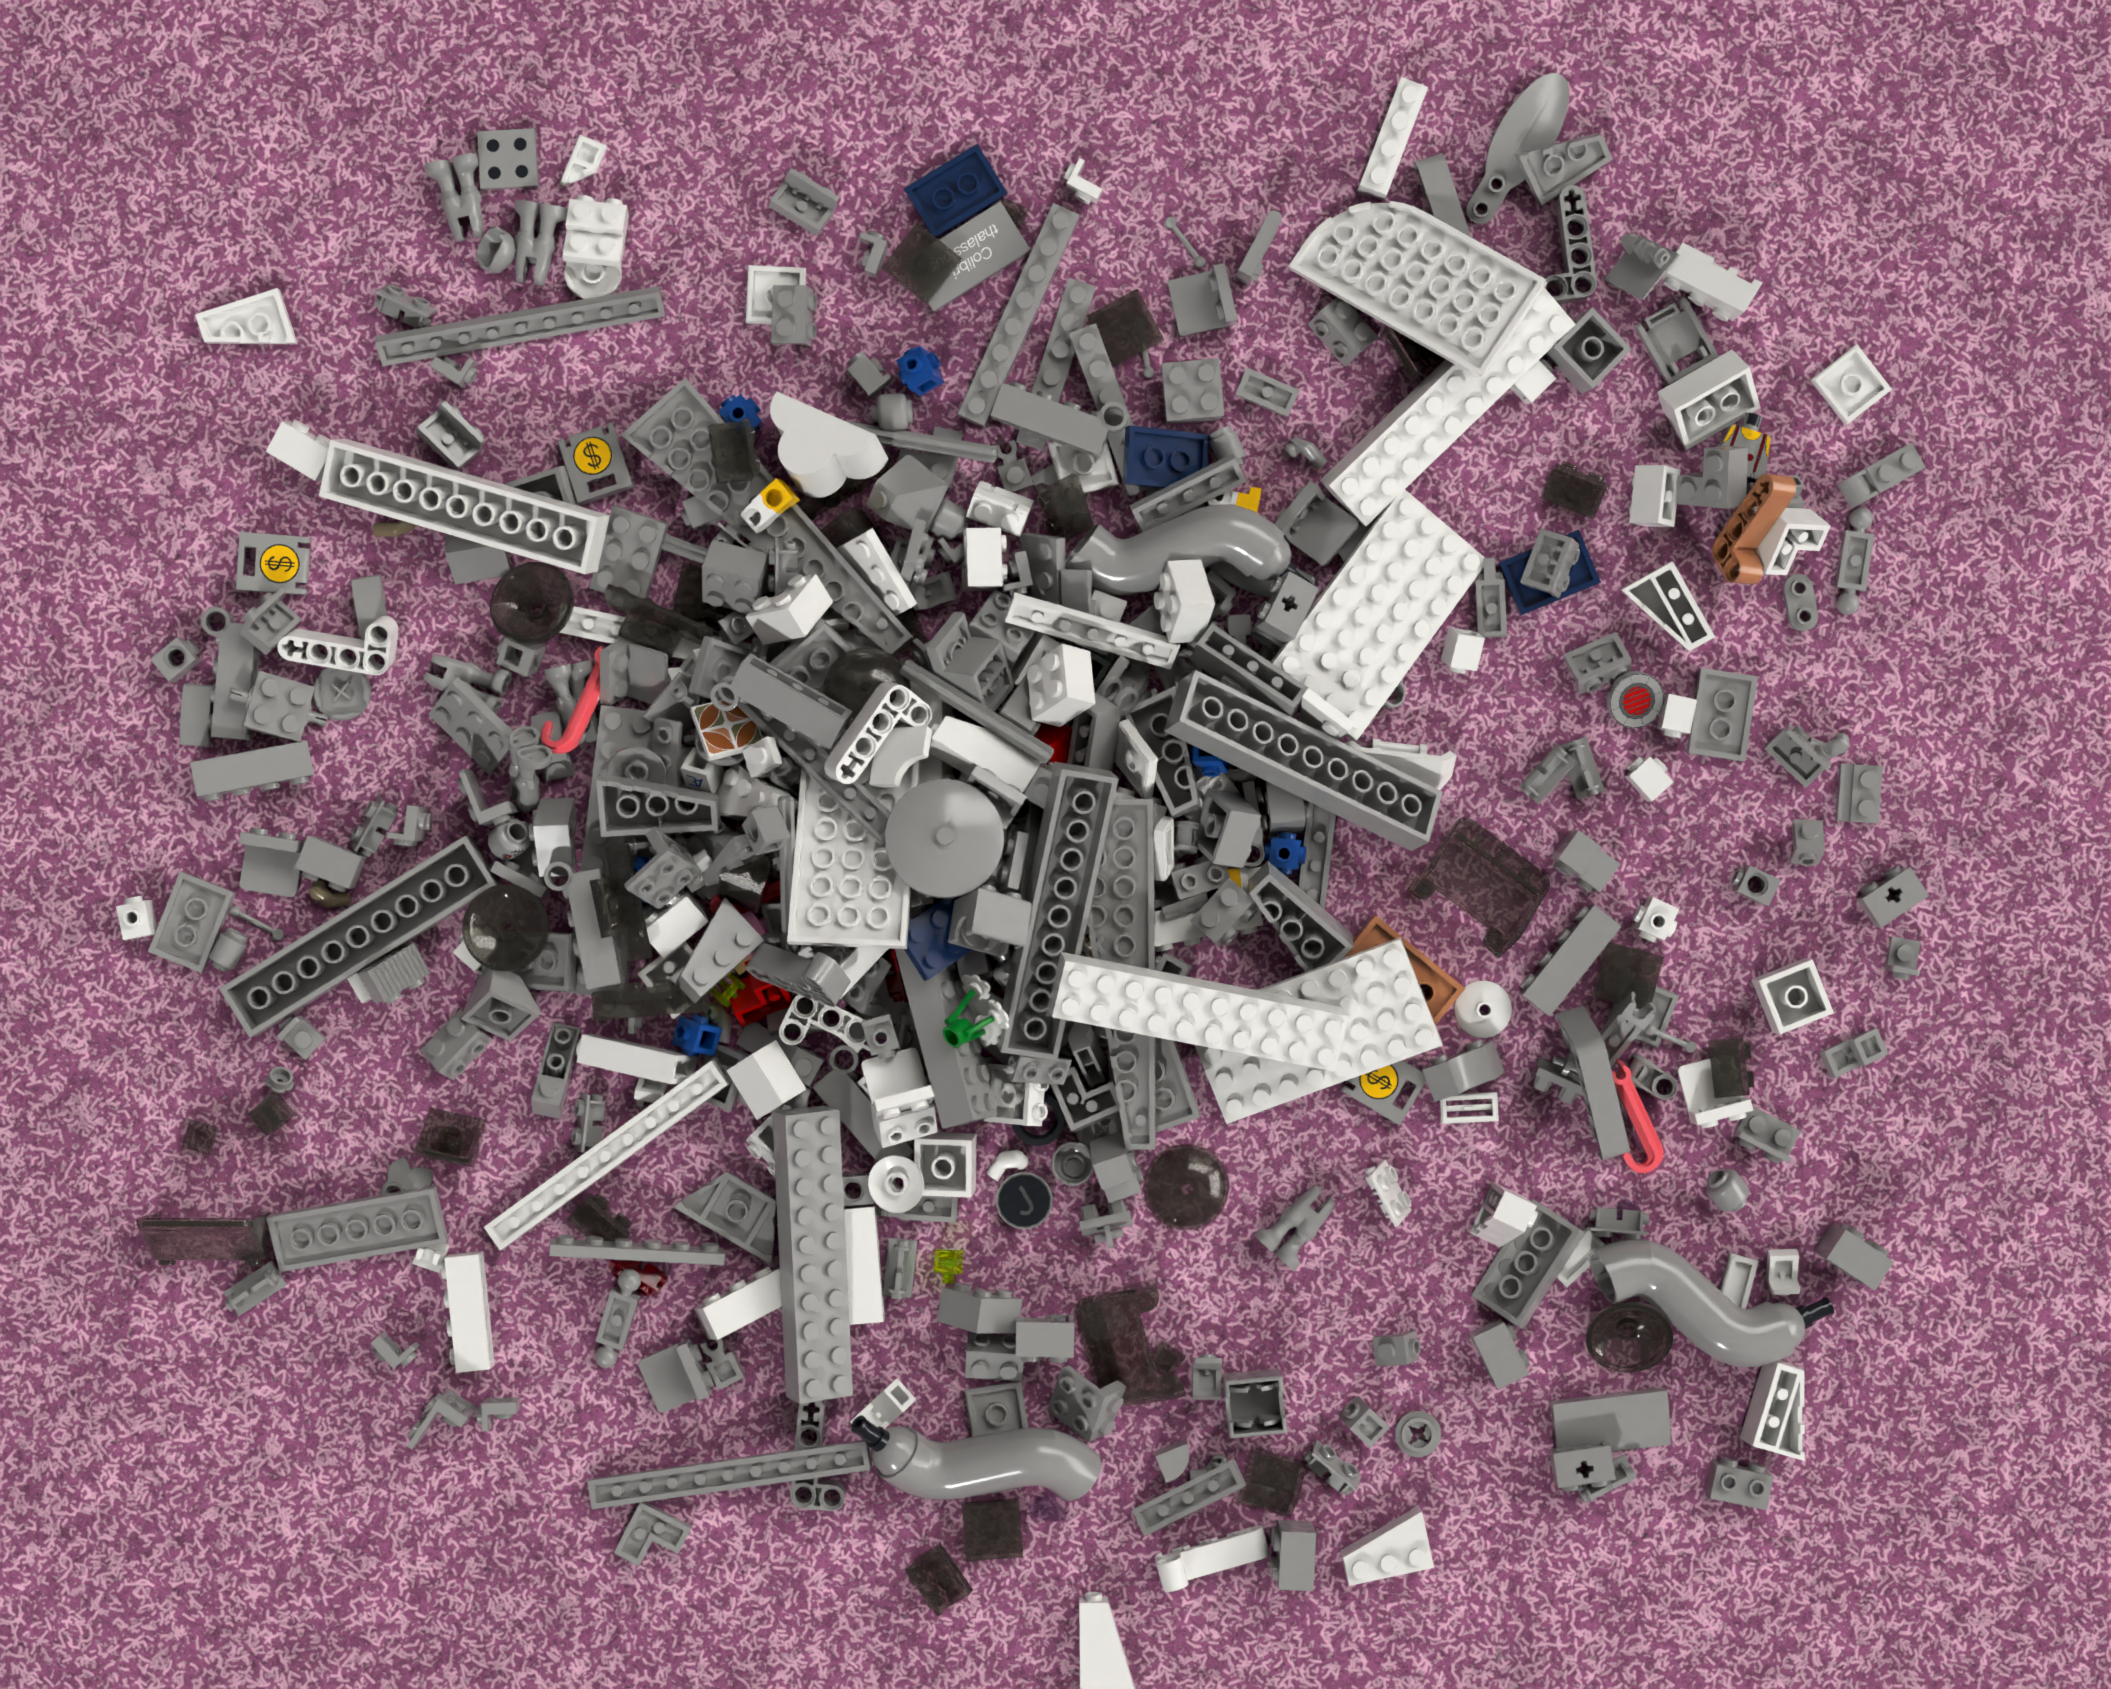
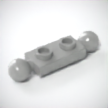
(1854, 561)
(617, 1318)

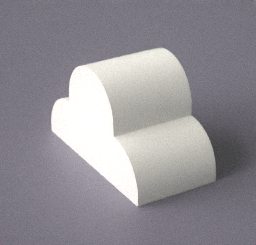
(821, 448)

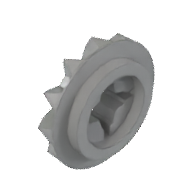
(1418, 1447)

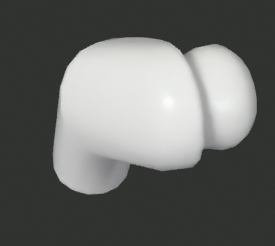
(1007, 1160)

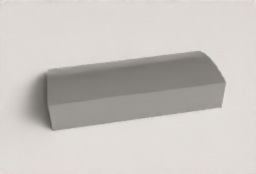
(1528, 1267)
(1620, 1418)

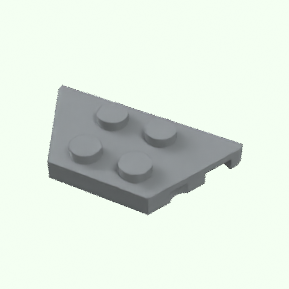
(736, 1213)

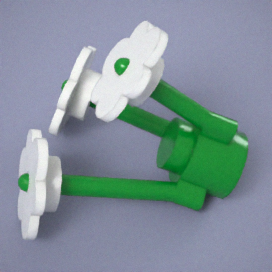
(986, 1027)

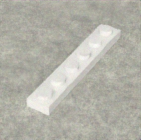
(1091, 630)

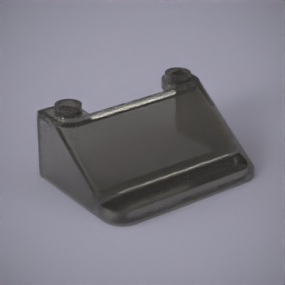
(1485, 882)
(206, 1238)
(1118, 1343)

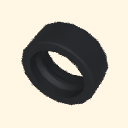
(1053, 1134)

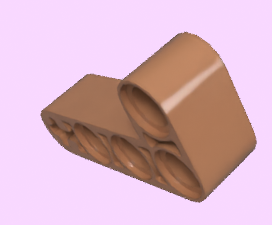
(1749, 525)

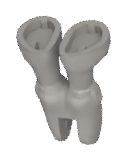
(457, 205)
(538, 249)
(469, 674)
(565, 702)
(525, 760)
(1306, 1223)

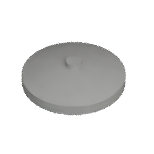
(944, 838)

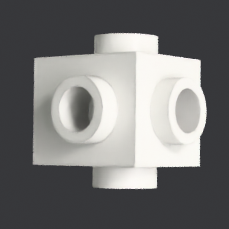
(1665, 919)

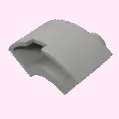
(1463, 1070)

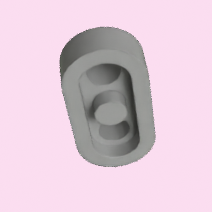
(1796, 602)

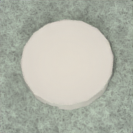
(599, 279)

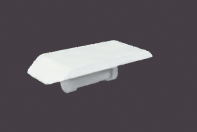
(1412, 760)

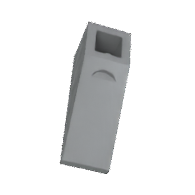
(555, 1071)

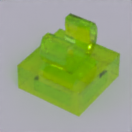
(948, 1263)

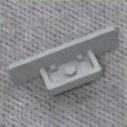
(668, 747)

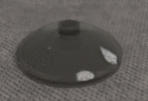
(520, 594)
(861, 667)
(487, 922)
(1182, 1166)
(1633, 1346)

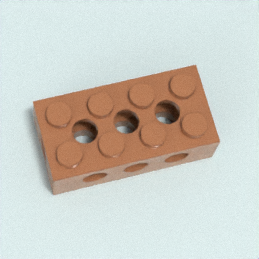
(1442, 987)

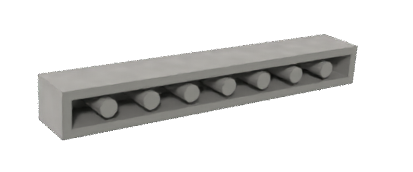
(1019, 315)

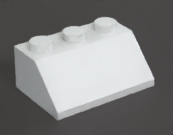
(1709, 399)

